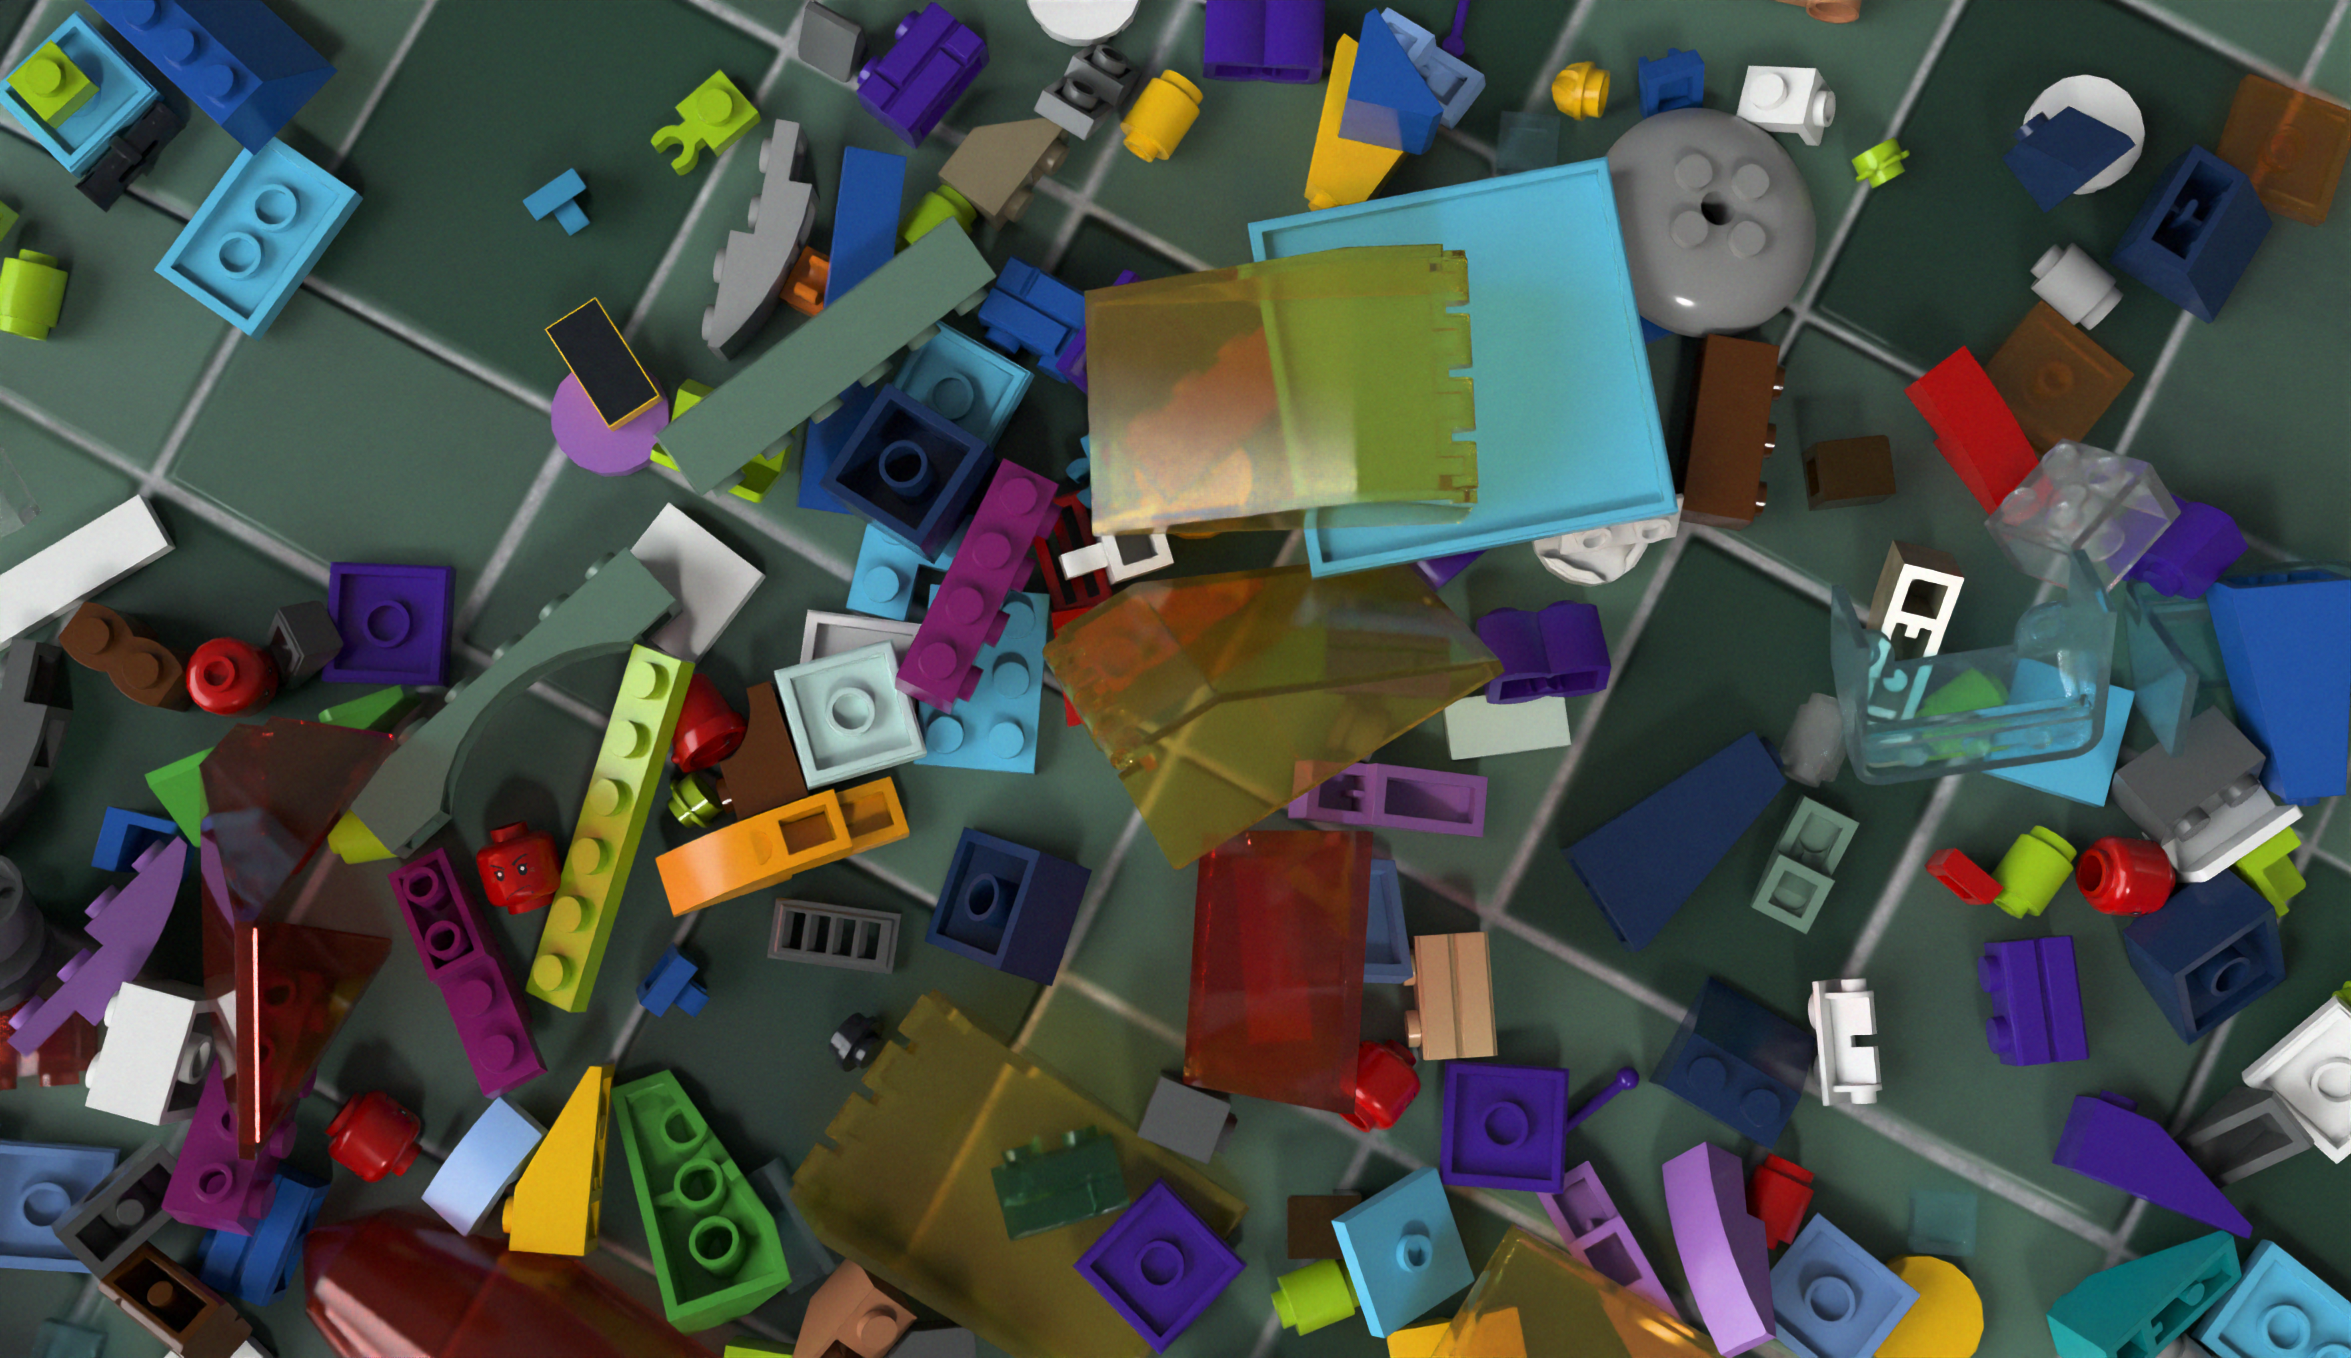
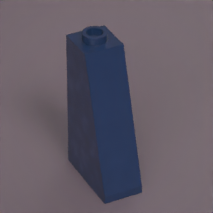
(1669, 840)

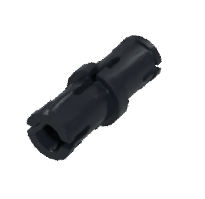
(131, 155)

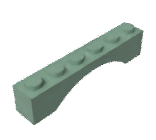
(421, 778)

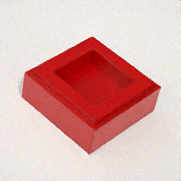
(1963, 877)

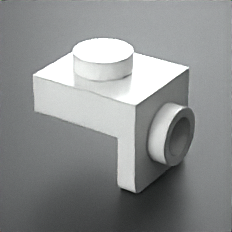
(1788, 101)

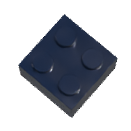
(910, 473)

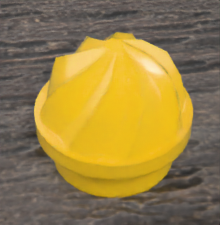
(1581, 90)

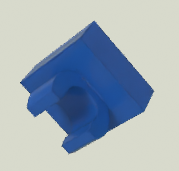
(1670, 82)
(672, 982)

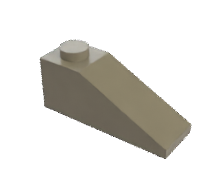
(1915, 599)

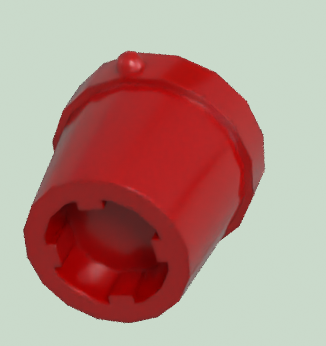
(706, 727)

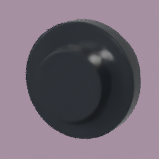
(857, 1042)

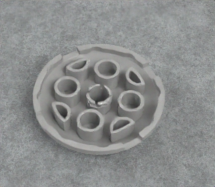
(1705, 274)

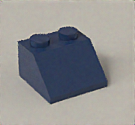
(1008, 906)
(2207, 953)
(1736, 1063)

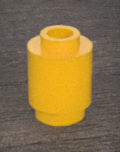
(1161, 116)

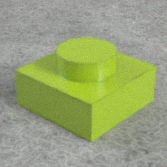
(53, 84)

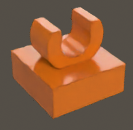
(807, 283)

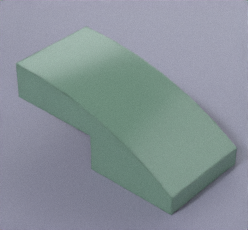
(1803, 863)

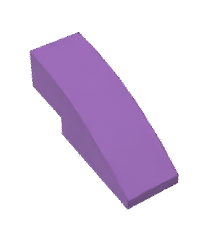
(1397, 800)
(1721, 1247)

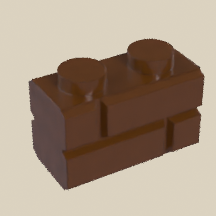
(174, 1305)

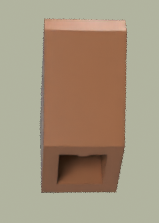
(853, 1316)

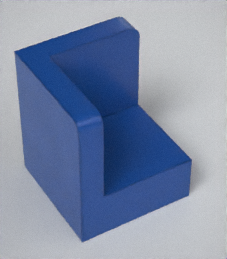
(130, 833)

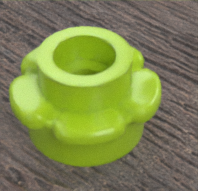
(1880, 163)
(694, 801)

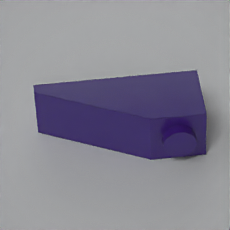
(2139, 1158)

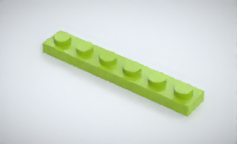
(610, 827)

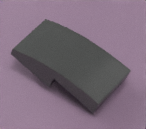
(1089, 90)

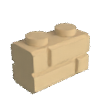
(1451, 996)

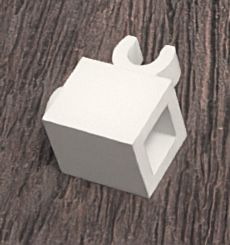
(1120, 555)

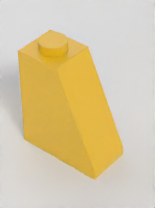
(1342, 168)

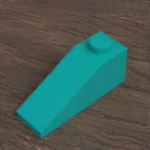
(2144, 1302)

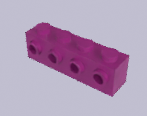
(976, 586)
(210, 1181)

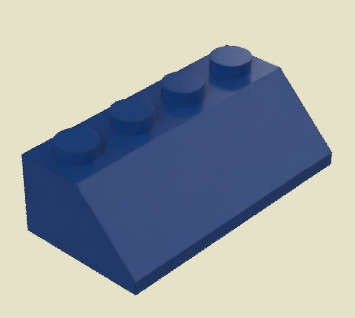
(226, 58)

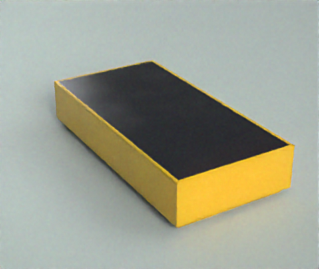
(604, 364)

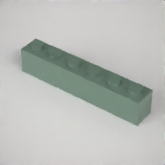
(825, 357)

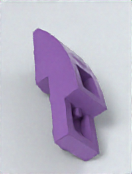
(128, 928)
(1600, 1235)

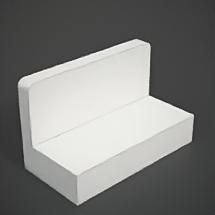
(2229, 837)

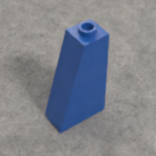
(2290, 674)

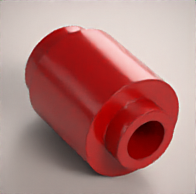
(1779, 1197)

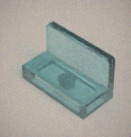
(804, 1252)

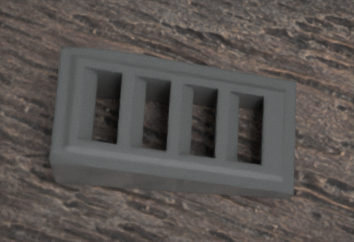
(783, 924)

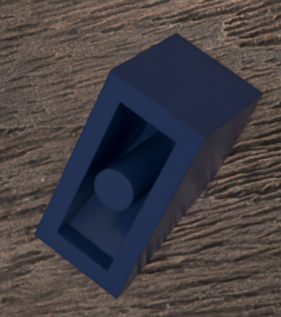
(2063, 154)

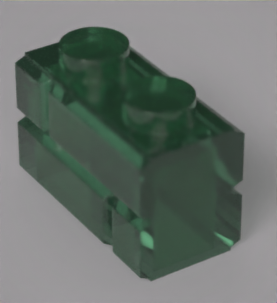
(1060, 1184)

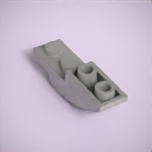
(759, 263)

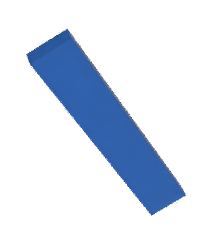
(860, 245)

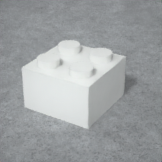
(153, 1052)

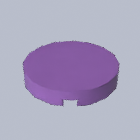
(589, 440)

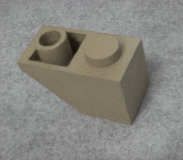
(1002, 165)

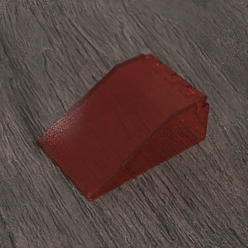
(1279, 967)
(277, 987)

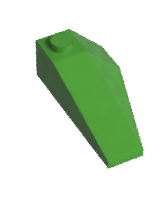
(179, 782)
(703, 1221)

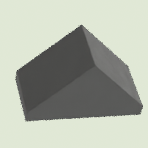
(2243, 1135)

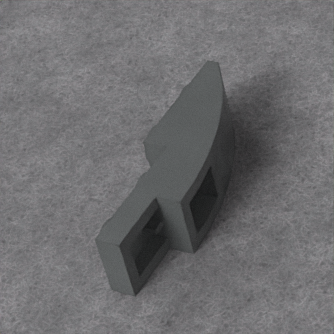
(29, 730)

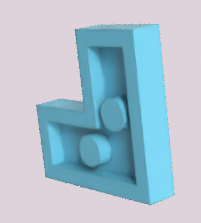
(889, 573)

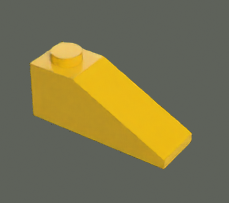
(562, 1187)

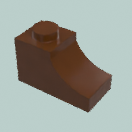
(766, 765)

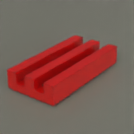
(1085, 529)

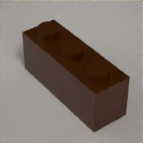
(1728, 431)

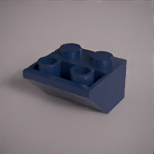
(2195, 233)

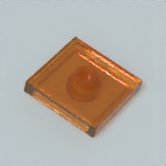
(2287, 147)
(2054, 378)

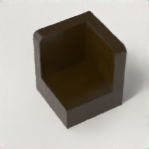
(1848, 472)
(1310, 1223)

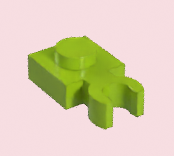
(713, 117)

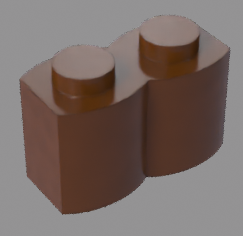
(130, 655)

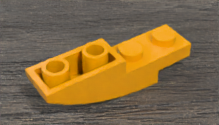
(780, 844)

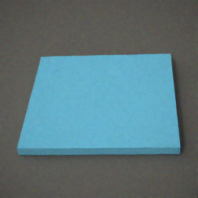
(1556, 356)

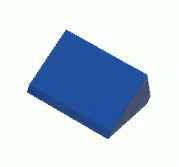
(1387, 95)

